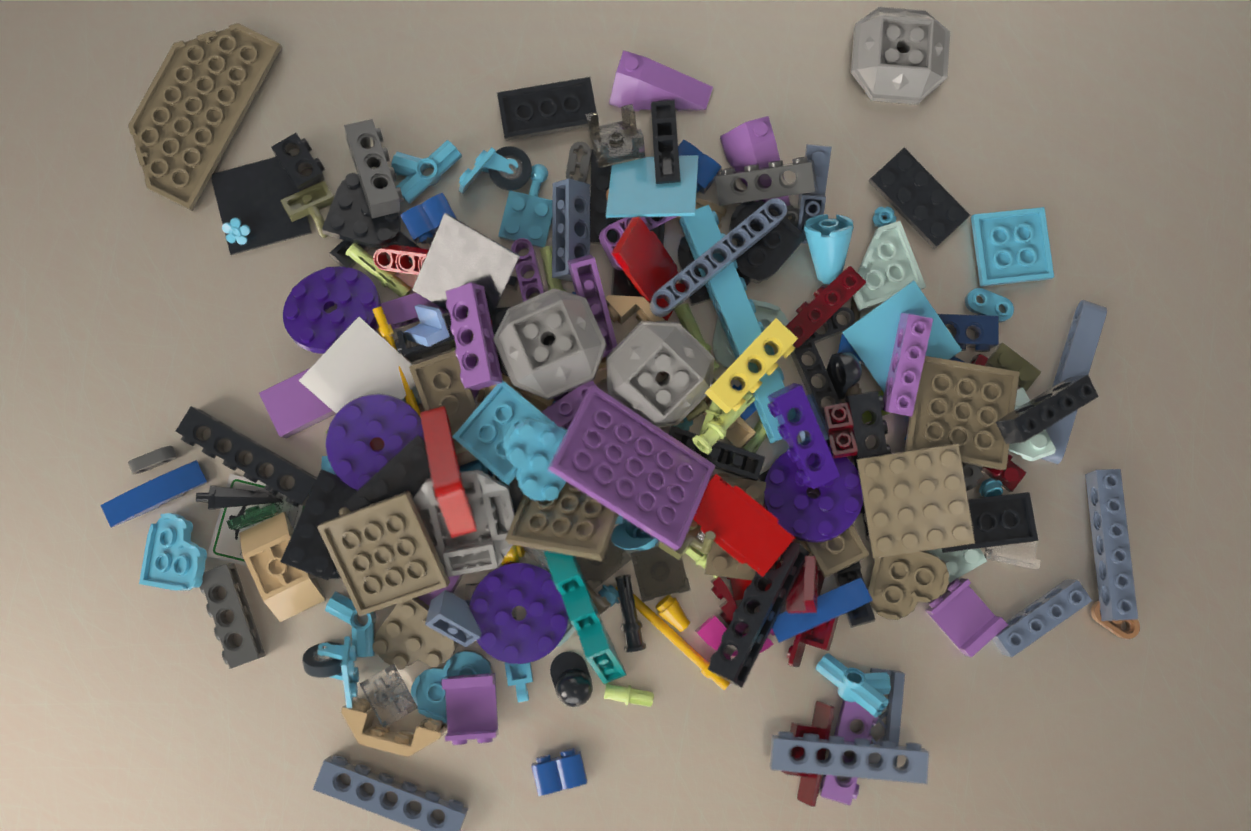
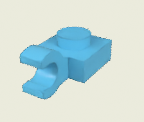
(519, 675)

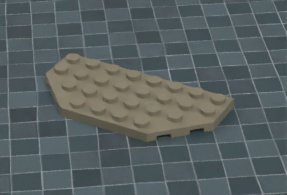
(198, 108)

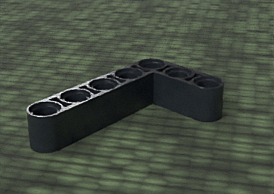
(818, 369)

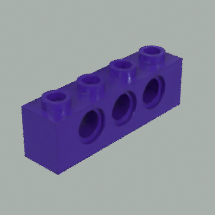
(823, 467)

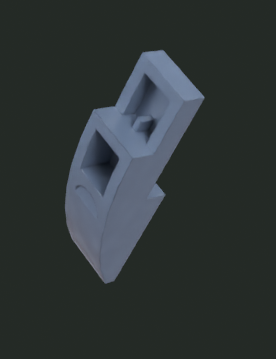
(813, 203)

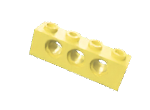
(774, 335)

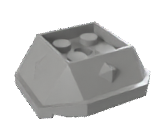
(896, 75)
(654, 349)
(553, 368)
(493, 516)

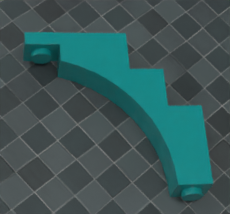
(584, 616)

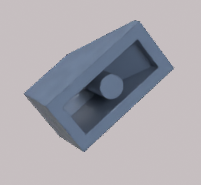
(452, 619)

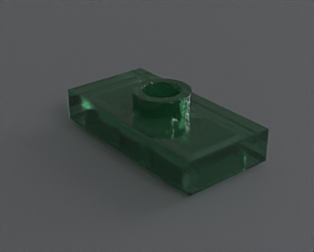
(253, 516)

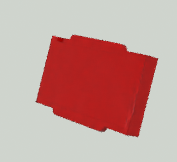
(645, 261)
(741, 525)

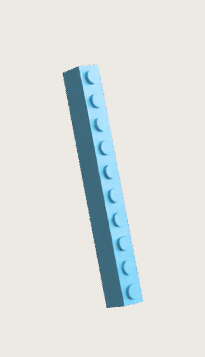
(734, 310)

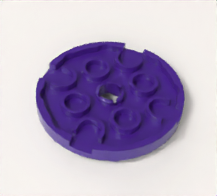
(306, 306)
(358, 424)
(807, 517)
(523, 639)

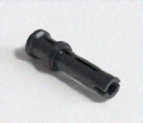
(631, 625)

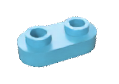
(990, 304)

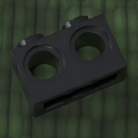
(296, 164)

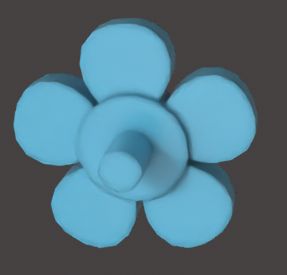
(236, 231)

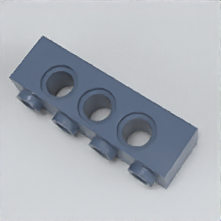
(569, 225)
(1041, 617)

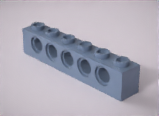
(1111, 545)
(914, 770)
(330, 784)

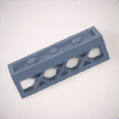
(894, 708)

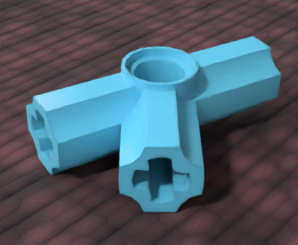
(413, 169)
(362, 635)
(855, 685)

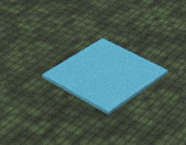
(636, 194)
(876, 332)

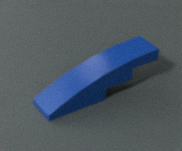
(153, 494)
(829, 606)

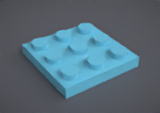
(1012, 246)
(487, 426)

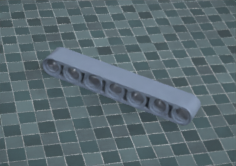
(726, 249)
(1076, 361)

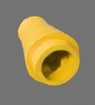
(672, 612)

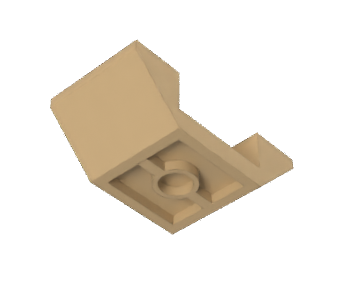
(623, 307)
(280, 586)
(404, 743)

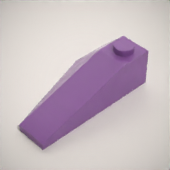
(647, 81)
(752, 144)

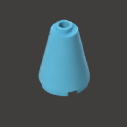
(828, 244)

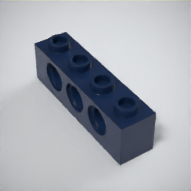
(985, 329)

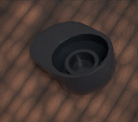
(844, 372)
(571, 679)

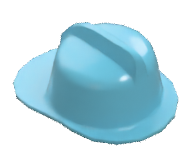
(632, 537)

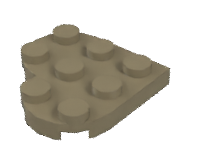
(905, 580)
(406, 638)

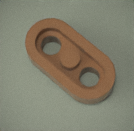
(1132, 626)

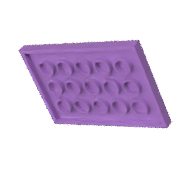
(632, 467)

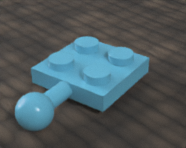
(527, 214)

